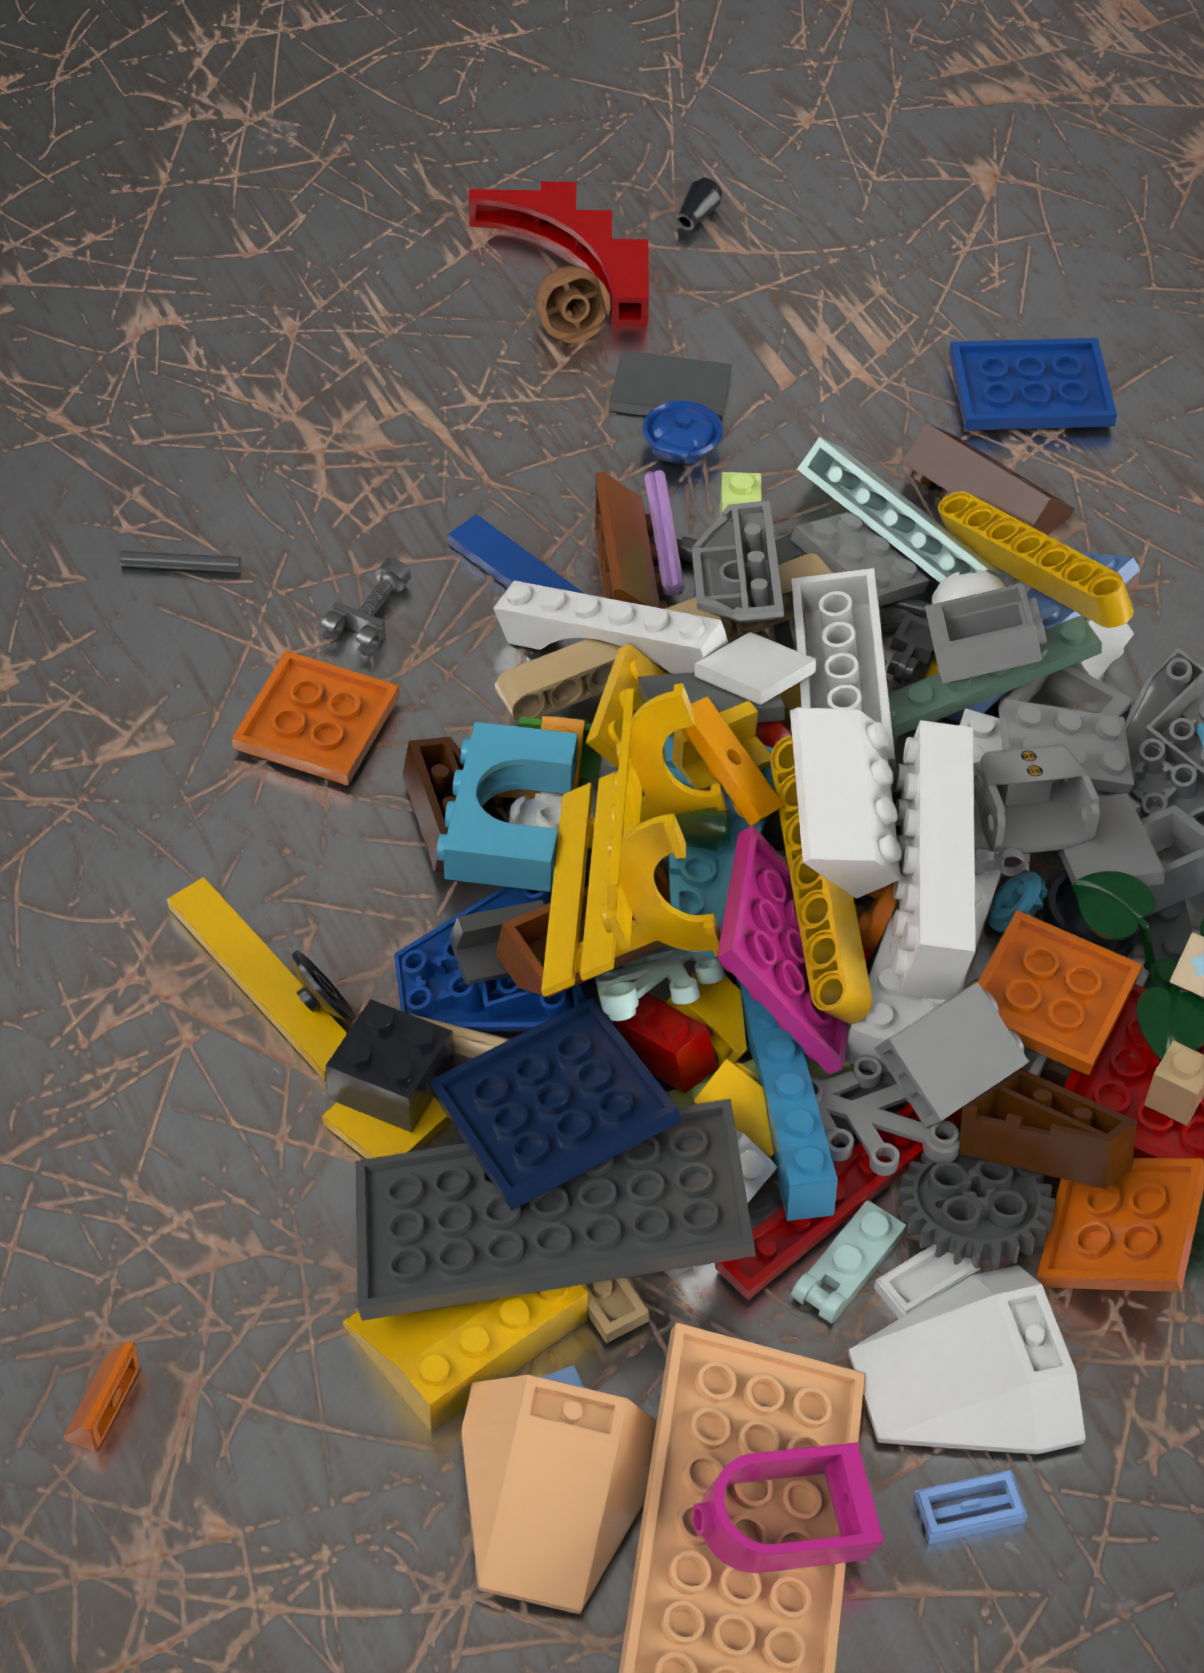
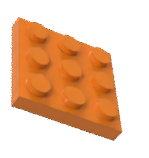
(316, 717)
(1058, 990)
(1127, 1234)

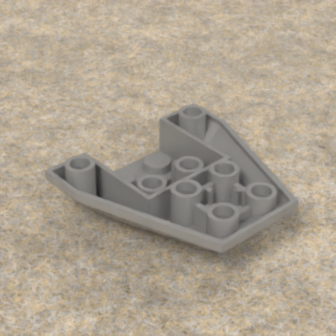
(1165, 739)

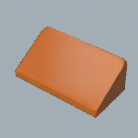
(104, 1397)

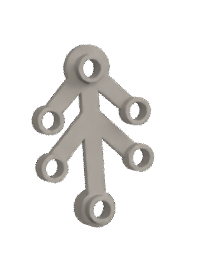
(868, 1113)

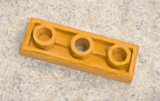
(731, 764)

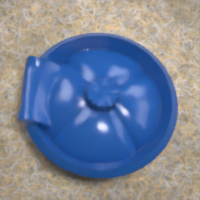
(682, 431)

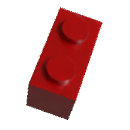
(669, 1043)

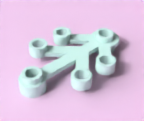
(621, 997)

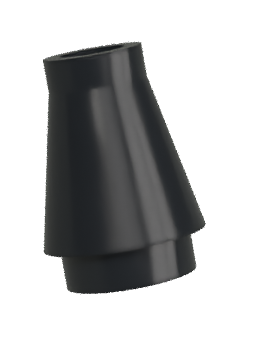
(699, 202)

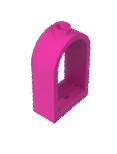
(848, 1492)

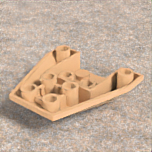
(551, 1485)

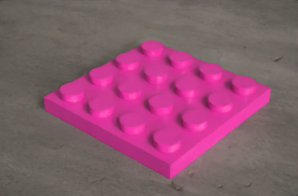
(766, 953)

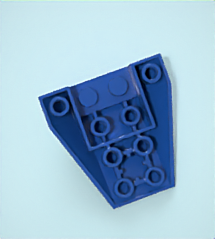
(435, 989)

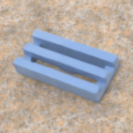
(973, 1525)

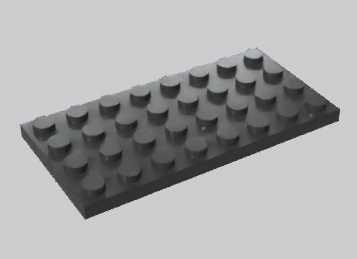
(446, 1238)

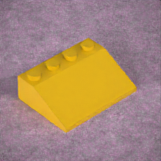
(443, 1350)

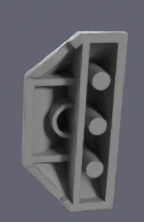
(739, 566)

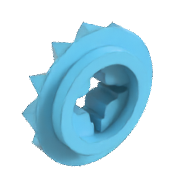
(1019, 893)

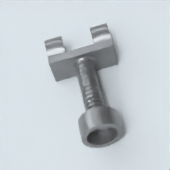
(391, 577)

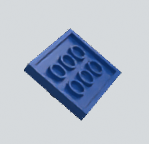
(1032, 384)

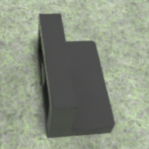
(476, 941)

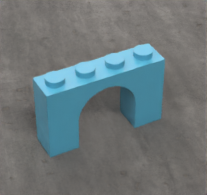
(494, 762)

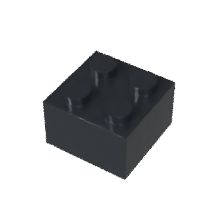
(388, 1064)

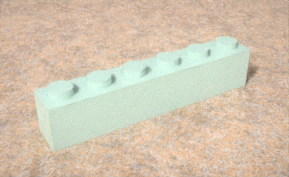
(890, 513)

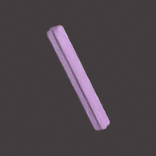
(664, 533)

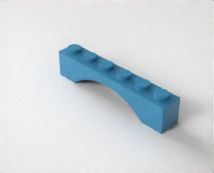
(797, 1132)

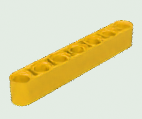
(1038, 560)
(823, 911)

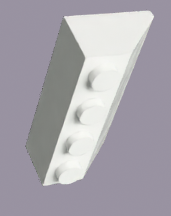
(845, 798)

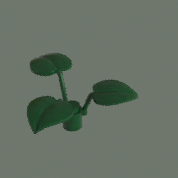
(1113, 909)

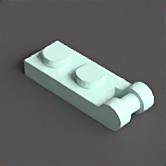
(850, 1261)

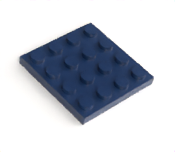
(553, 1103)

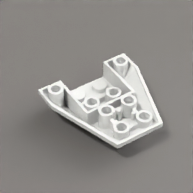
(974, 1371)

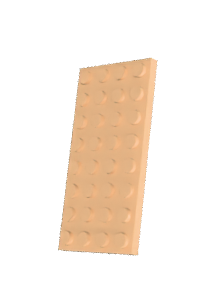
(684, 1602)

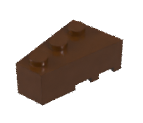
(429, 781)
(1048, 1131)

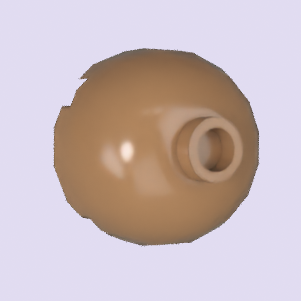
(571, 304)

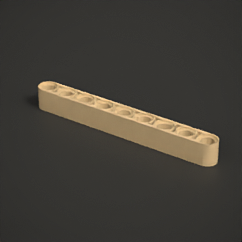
(584, 667)

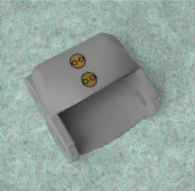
(1035, 799)

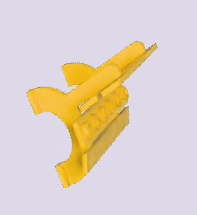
(626, 845)

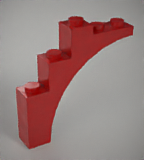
(581, 234)

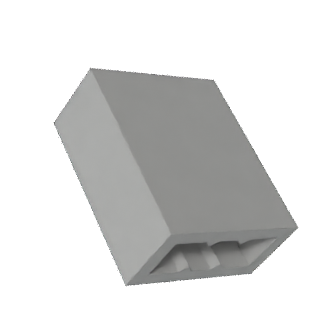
(952, 1054)

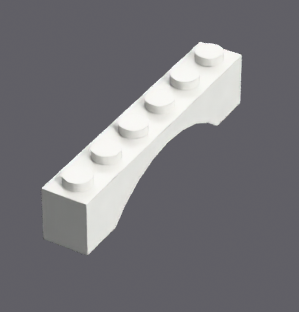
(542, 615)

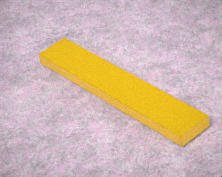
(257, 972)

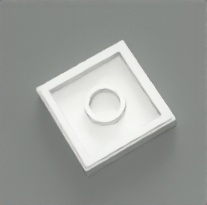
(755, 668)

